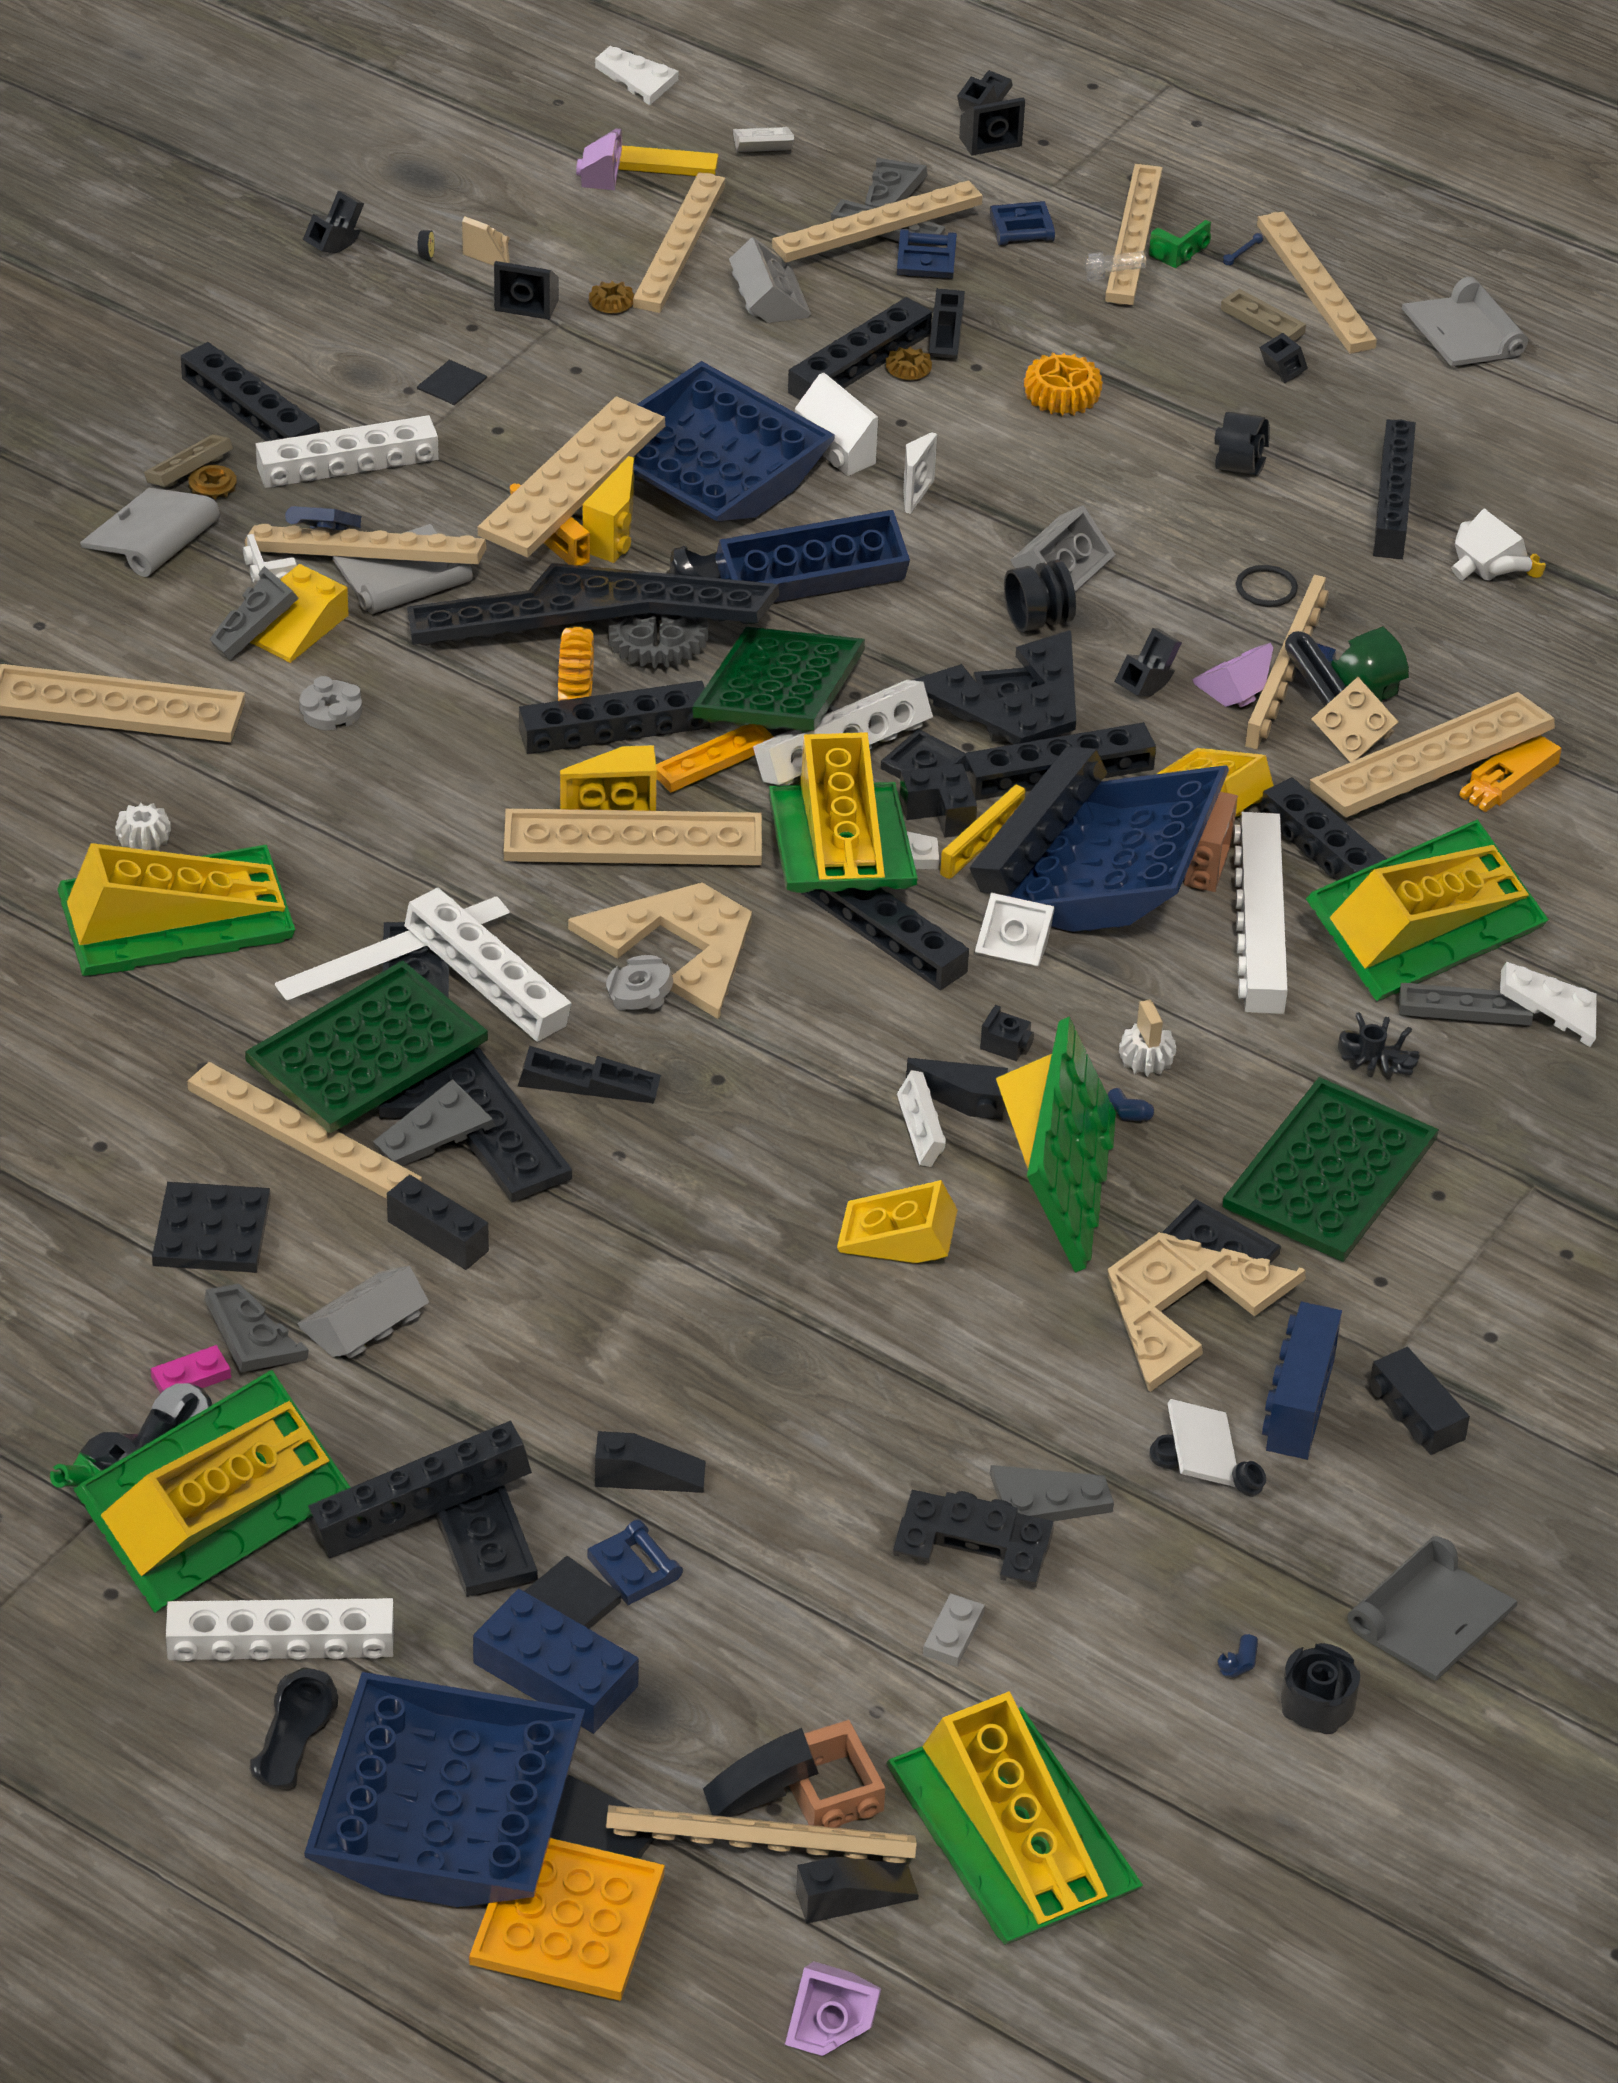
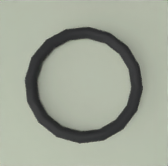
(1267, 603)

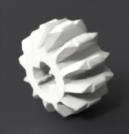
(143, 827)
(1140, 1058)

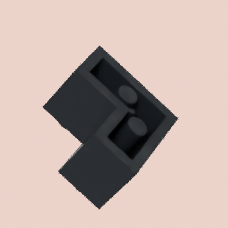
(941, 794)

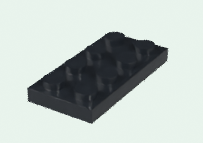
(487, 1543)

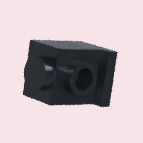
(1284, 357)
(1006, 1034)

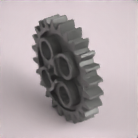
(636, 638)

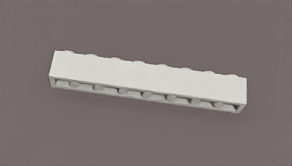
(1261, 913)

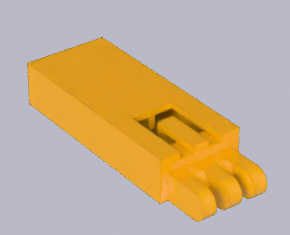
(569, 541)
(1525, 761)

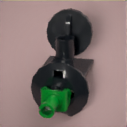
(169, 1410)

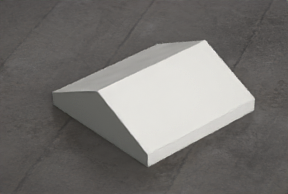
(763, 139)
(919, 469)
(1015, 930)

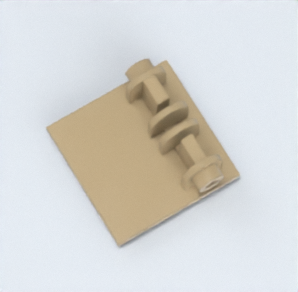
(1355, 720)

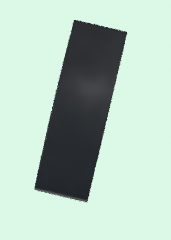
(947, 323)
(761, 1775)

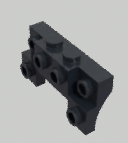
(978, 1528)

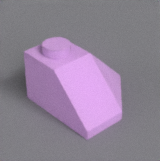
(601, 162)
(1238, 678)
(830, 2009)

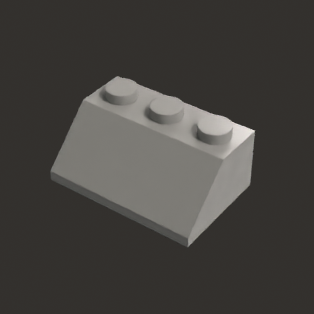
(768, 284)
(1072, 540)
(366, 1312)

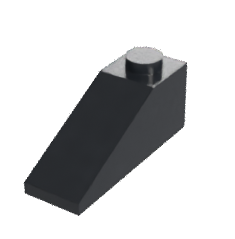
(963, 1086)
(644, 1464)
(851, 1886)

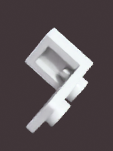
(253, 556)

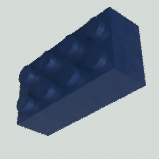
(1301, 1380)
(555, 1659)

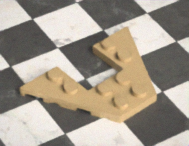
(692, 913)
(1167, 1270)

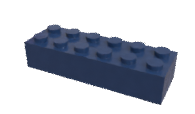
(819, 555)

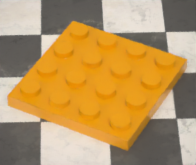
(578, 1925)

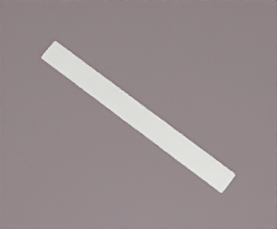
(374, 955)

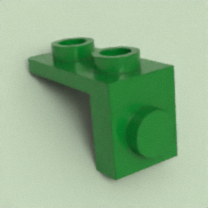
(1177, 250)

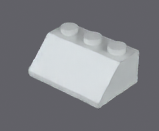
(847, 418)

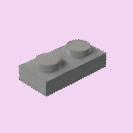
(953, 1630)

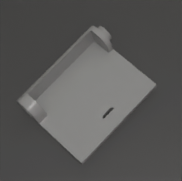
(1467, 325)
(154, 527)
(393, 582)

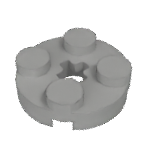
(344, 701)
(629, 993)

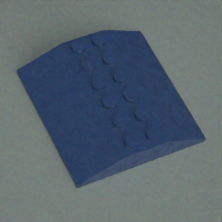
(726, 445)
(1124, 849)
(444, 1791)

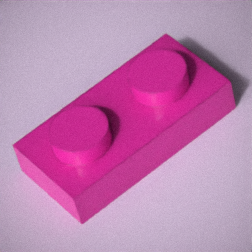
(198, 1368)

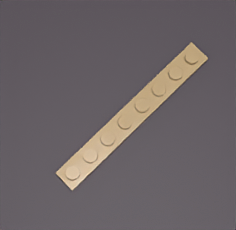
(877, 221)
(1134, 231)
(679, 242)
(1316, 282)
(369, 544)
(1284, 668)
(297, 1129)
(777, 1835)

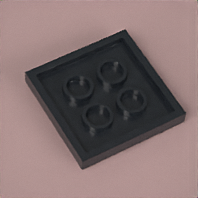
(211, 1227)

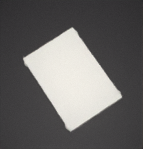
(1202, 1442)

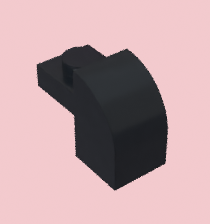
(988, 90)
(337, 229)
(1151, 669)

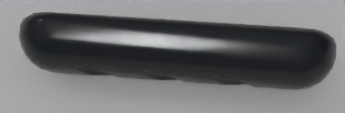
(1314, 666)

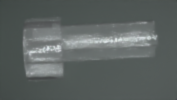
(1098, 264)

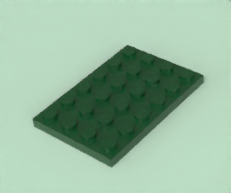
(779, 679)
(366, 1046)
(1330, 1168)

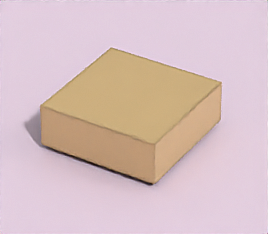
(1149, 1023)

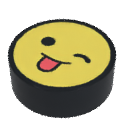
(426, 244)

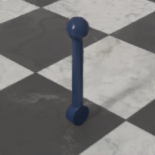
(1228, 259)

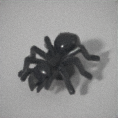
(1370, 1046)

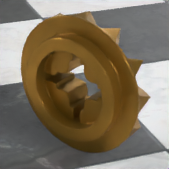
(618, 300)
(901, 363)
(220, 479)

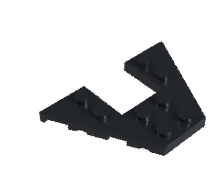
(1022, 716)

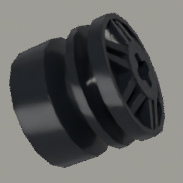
(1040, 595)

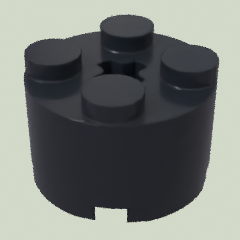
(1242, 443)
(1320, 1688)

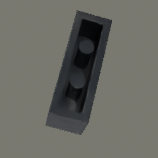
(437, 1222)
(1419, 1400)

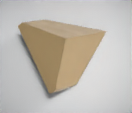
(484, 242)

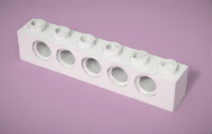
(347, 451)
(912, 709)
(487, 964)
(280, 1629)

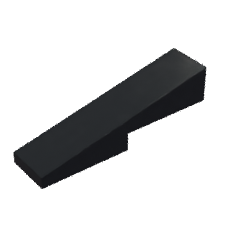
(602, 1079)

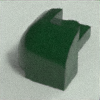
(1376, 660)

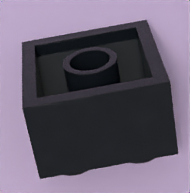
(993, 126)
(525, 290)

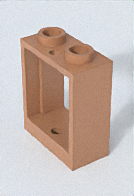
(1213, 846)
(863, 1802)

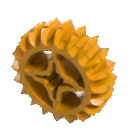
(1063, 384)
(576, 663)

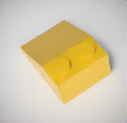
(609, 514)
(316, 612)
(1246, 777)
(612, 781)
(900, 1224)

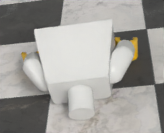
(1492, 550)

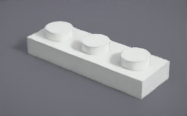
(921, 1118)

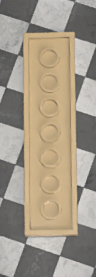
(570, 476)
(119, 703)
(1432, 754)
(633, 836)

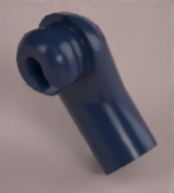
(1130, 1109)
(1243, 1661)

